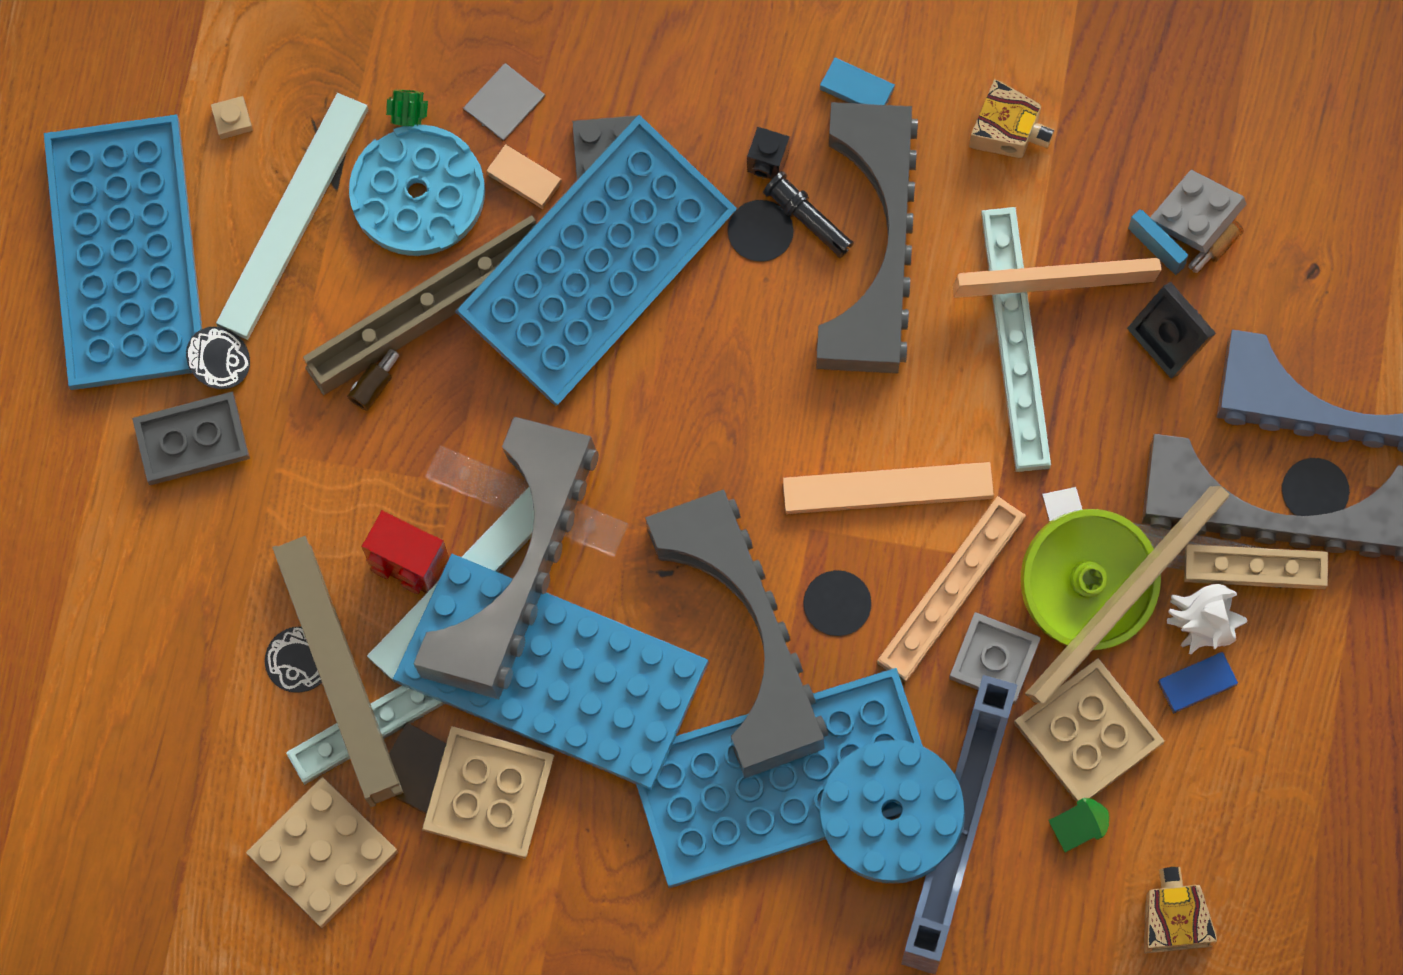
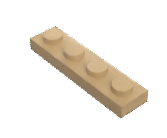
(1256, 566)

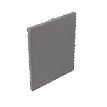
(504, 101)

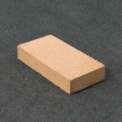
(524, 176)

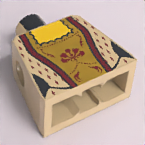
(1009, 123)
(1176, 916)

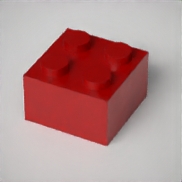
(405, 553)

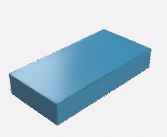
(855, 84)
(1158, 241)

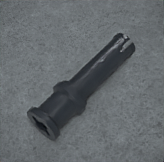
(797, 204)

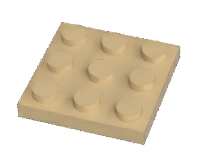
(1089, 732)
(488, 792)
(322, 852)

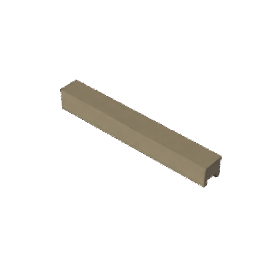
(409, 314)
(338, 671)

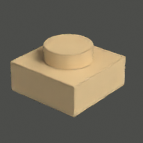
(231, 117)

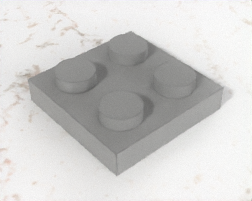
(1198, 211)
(994, 651)

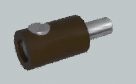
(372, 382)

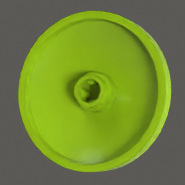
(1078, 567)

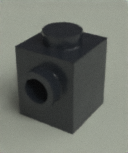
(767, 153)

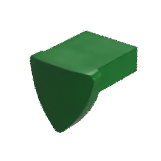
(1081, 823)

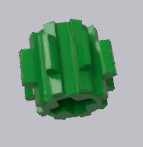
(406, 107)

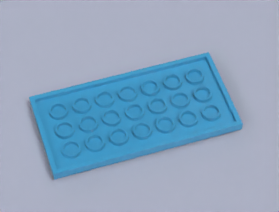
(123, 250)
(596, 260)
(577, 685)
(716, 820)

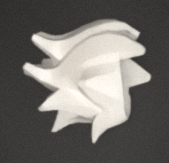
(1206, 617)

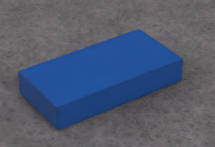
(1198, 682)

